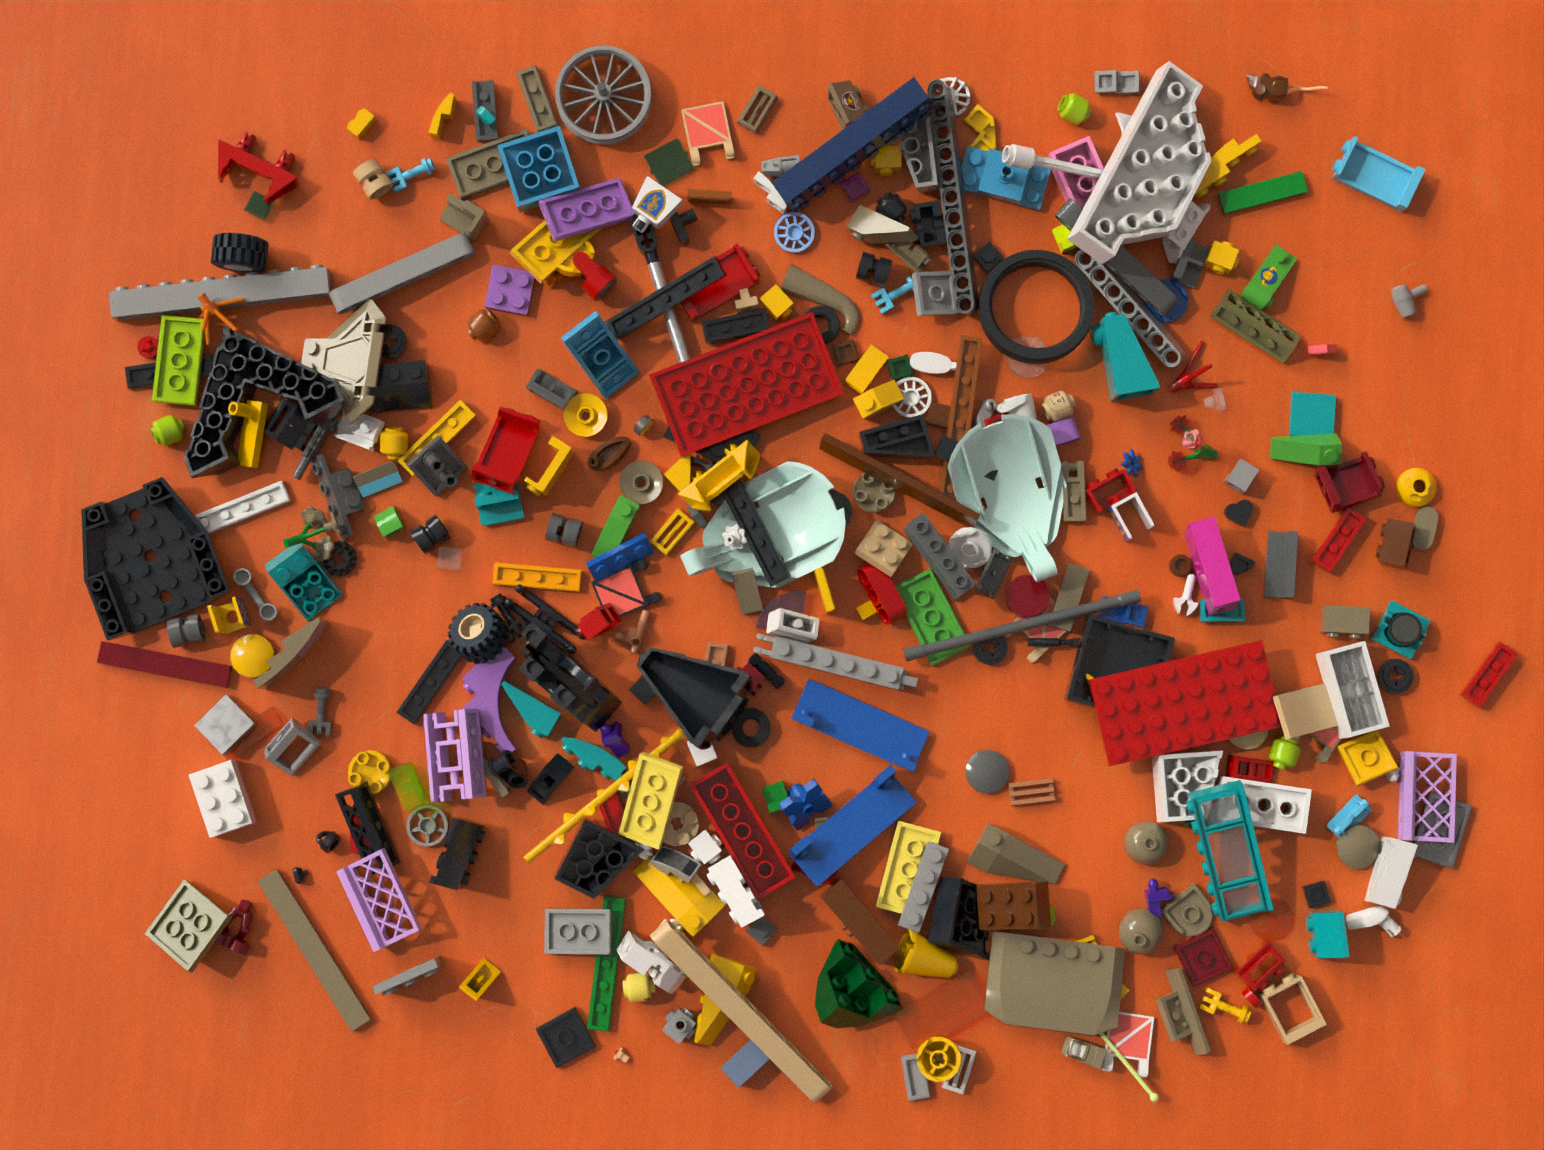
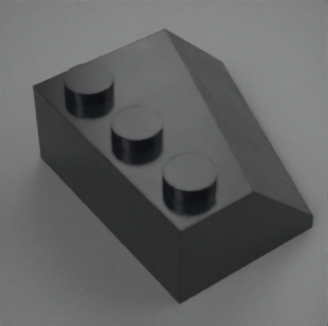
(459, 855)
(957, 919)

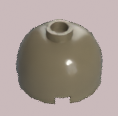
(1146, 842)
(1140, 931)

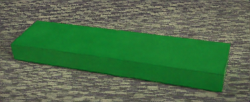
(1262, 192)

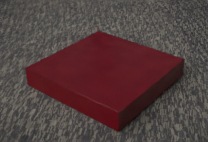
(1202, 957)

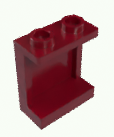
(1349, 483)

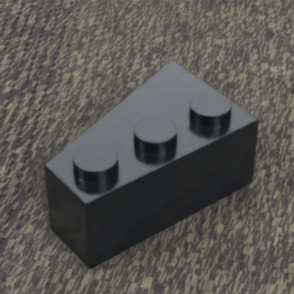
(898, 439)

